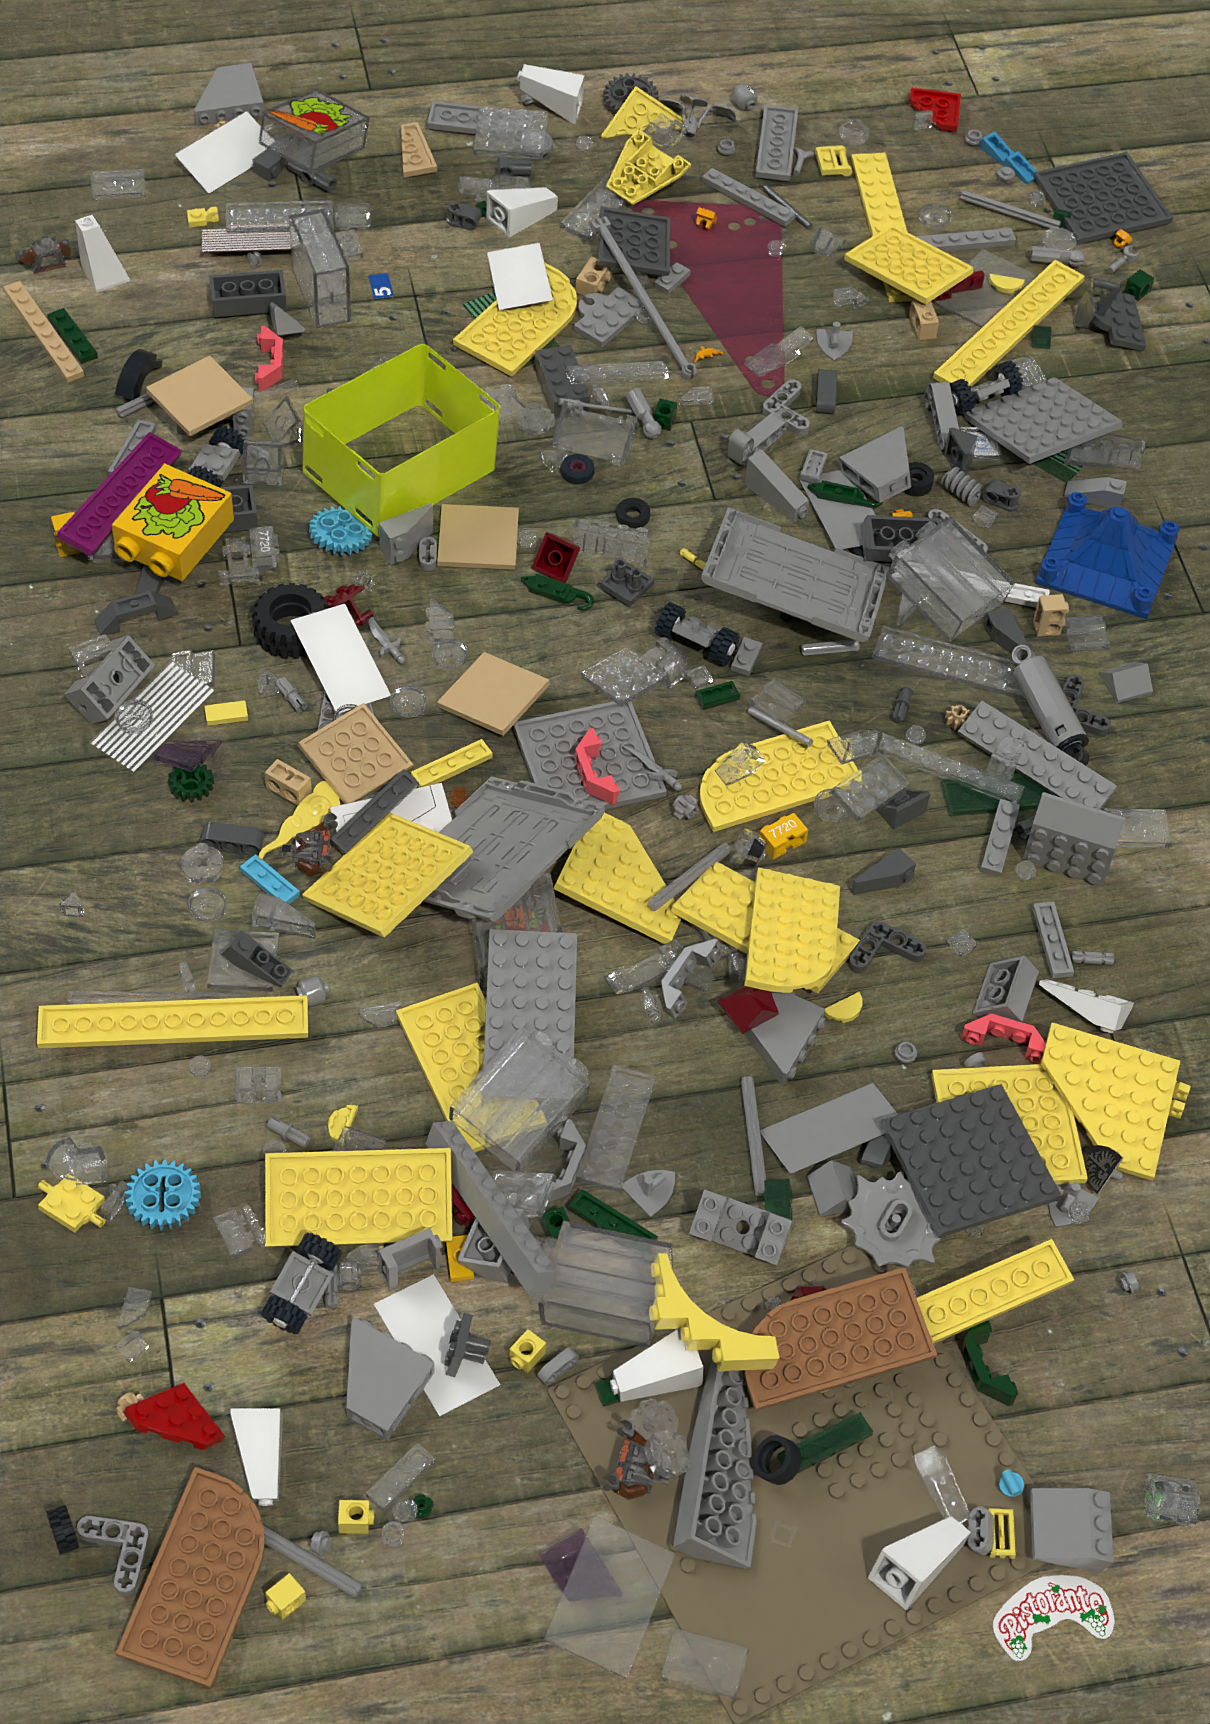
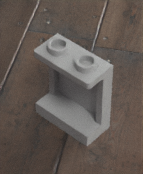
(408, 1254)

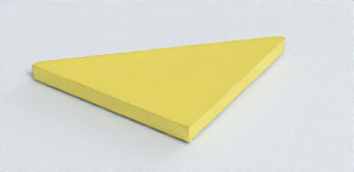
(636, 114)

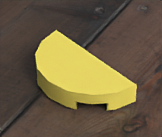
(1005, 284)
(846, 1009)
(341, 1118)

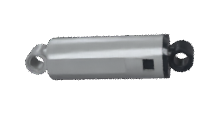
(1049, 703)

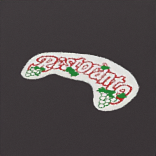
(1046, 1603)

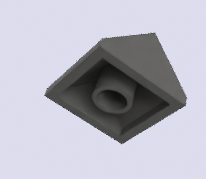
(960, 449)
(904, 807)

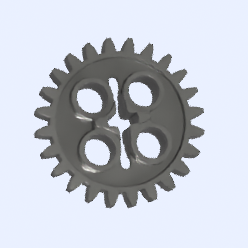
(619, 89)

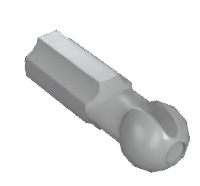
(1048, 255)
(644, 414)

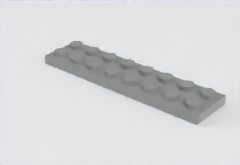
(1039, 759)

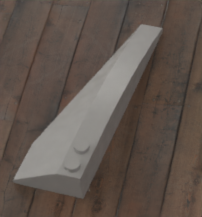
(716, 1494)

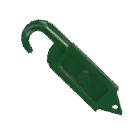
(842, 494)
(556, 590)

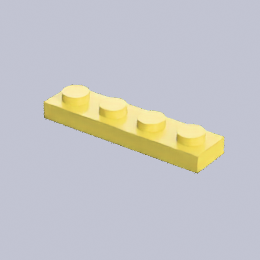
(452, 764)

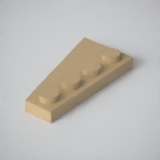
(415, 151)

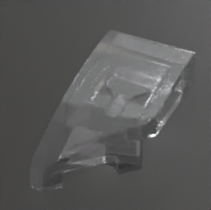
(849, 295)
(114, 1201)

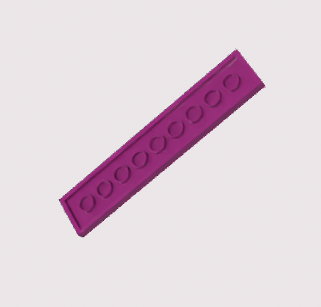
(94, 519)

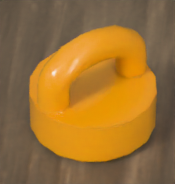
(1124, 237)

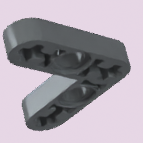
(1090, 716)
(879, 941)

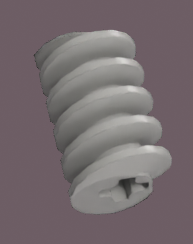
(961, 486)

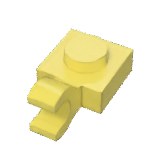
(199, 217)

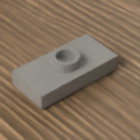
(813, 466)

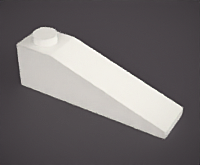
(1102, 1011)

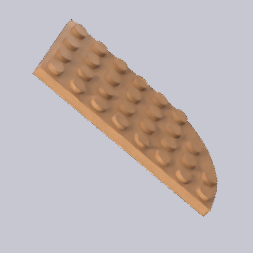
(841, 1338)
(197, 1582)

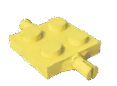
(71, 1204)

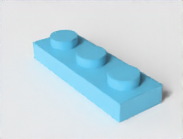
(269, 879)

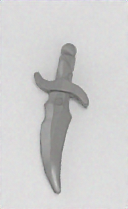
(384, 639)
(659, 773)

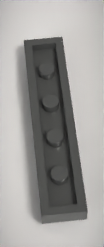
(374, 811)

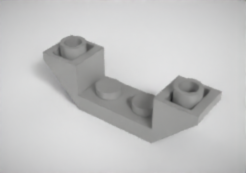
(705, 953)
(573, 1143)

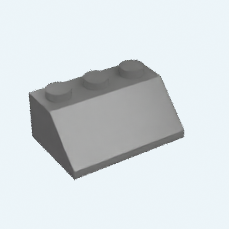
(1007, 989)
(482, 1256)

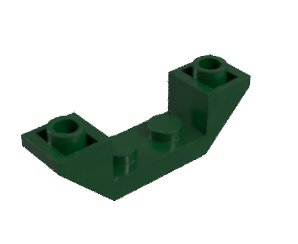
(997, 1388)

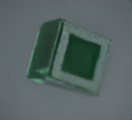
(1059, 216)
(1041, 337)

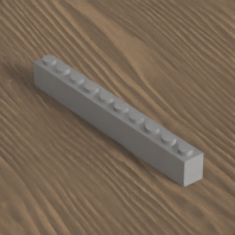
(494, 1211)

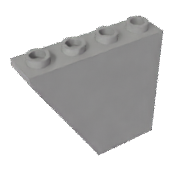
(229, 95)
(879, 466)
(786, 1036)
(383, 1379)

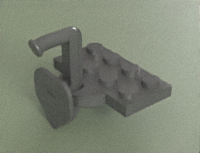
(1113, 313)

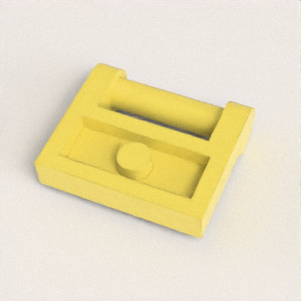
(828, 162)

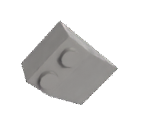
(403, 533)

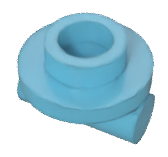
(1011, 1483)

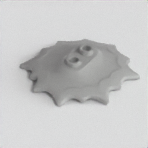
(891, 1222)

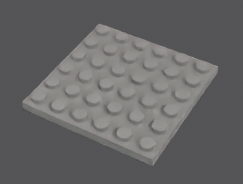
(1042, 420)
(551, 743)

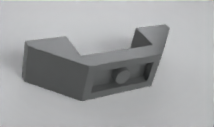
(108, 620)

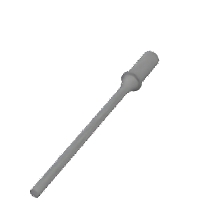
(576, 403)

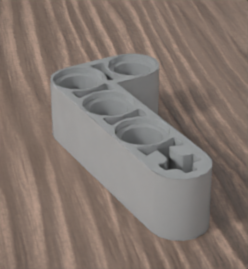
(940, 400)
(760, 437)

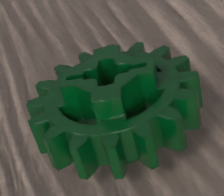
(191, 782)

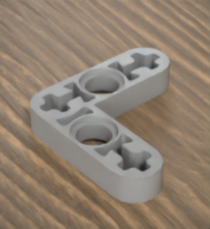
(796, 423)
(123, 1540)

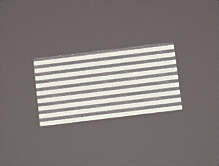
(172, 697)

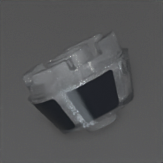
(748, 849)

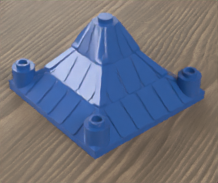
(1107, 557)

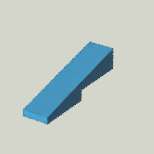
(999, 150)

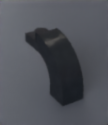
(135, 372)

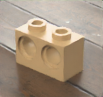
(592, 278)
(924, 320)
(1050, 615)
(287, 782)

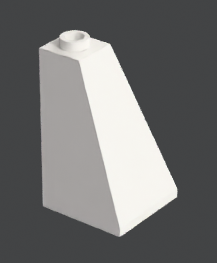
(554, 89)
(519, 208)
(97, 256)
(659, 1370)
(260, 1447)
(916, 1560)

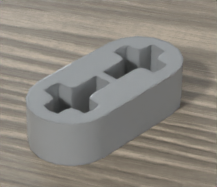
(423, 553)
(558, 1366)
(983, 1530)

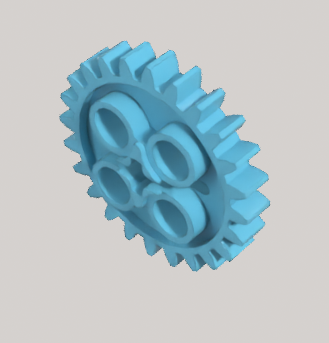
(339, 531)
(184, 1194)

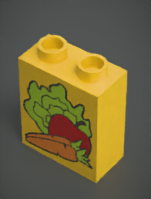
(172, 522)

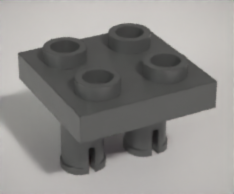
(626, 582)
(465, 1346)

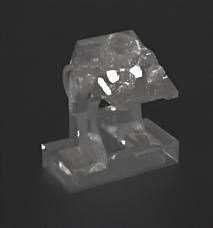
(237, 571)

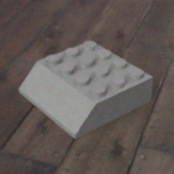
(1073, 839)

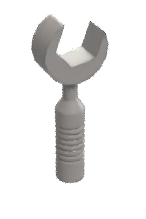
(1126, 256)

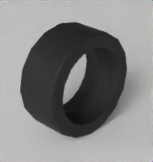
(763, 1456)

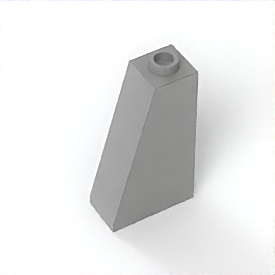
(775, 487)

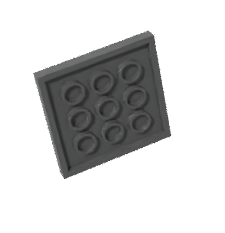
(641, 239)

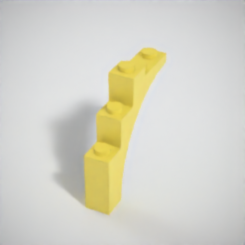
(699, 1331)

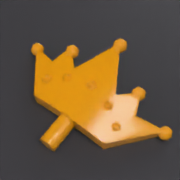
(706, 353)

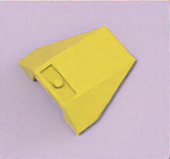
(643, 169)

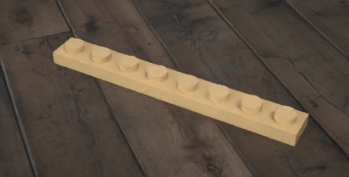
(43, 331)

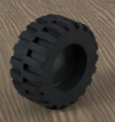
(281, 603)

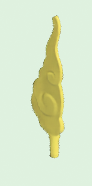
(306, 816)

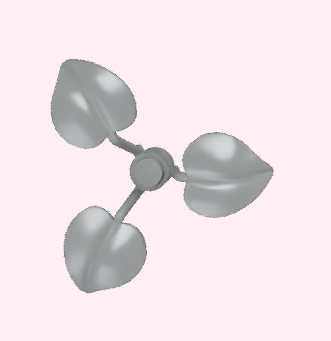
(691, 121)

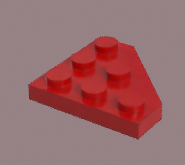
(943, 104)
(175, 1417)

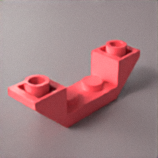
(270, 374)
(603, 787)
(1003, 1027)

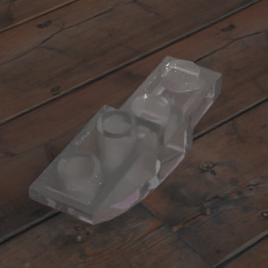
(479, 186)
(780, 354)

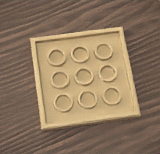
(199, 395)
(478, 536)
(493, 693)
(355, 754)

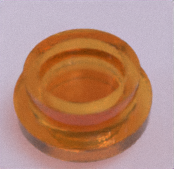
(458, 796)

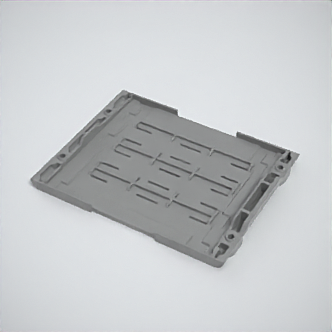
(795, 576)
(514, 840)

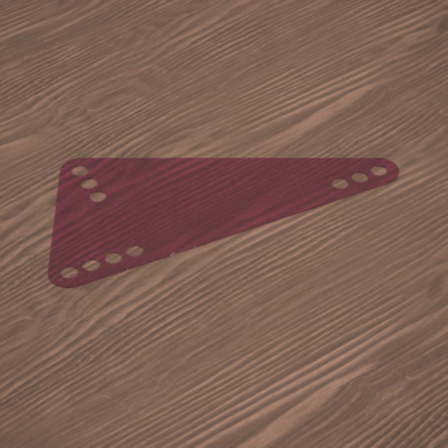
(730, 278)

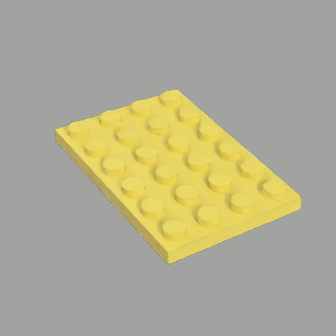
(908, 264)

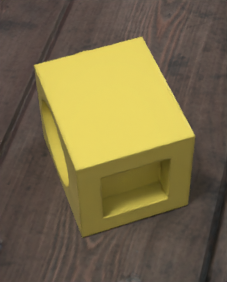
(527, 1342)
(350, 1507)
(285, 1597)

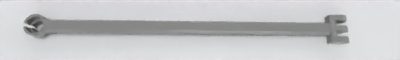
(602, 226)

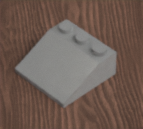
(1072, 1527)

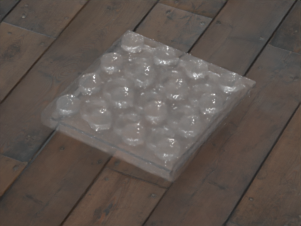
(511, 133)

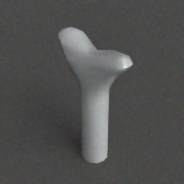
(802, 155)

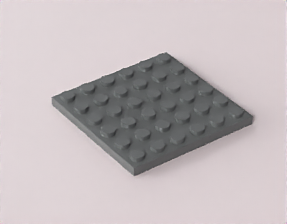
(1103, 197)
(970, 1160)

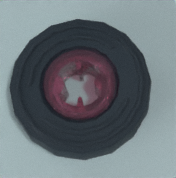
(574, 475)

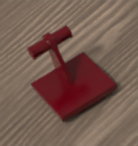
(344, 596)

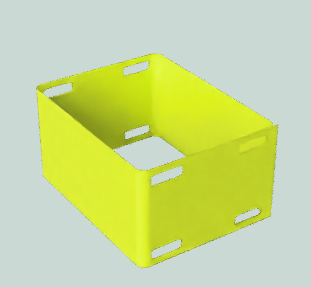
(380, 397)

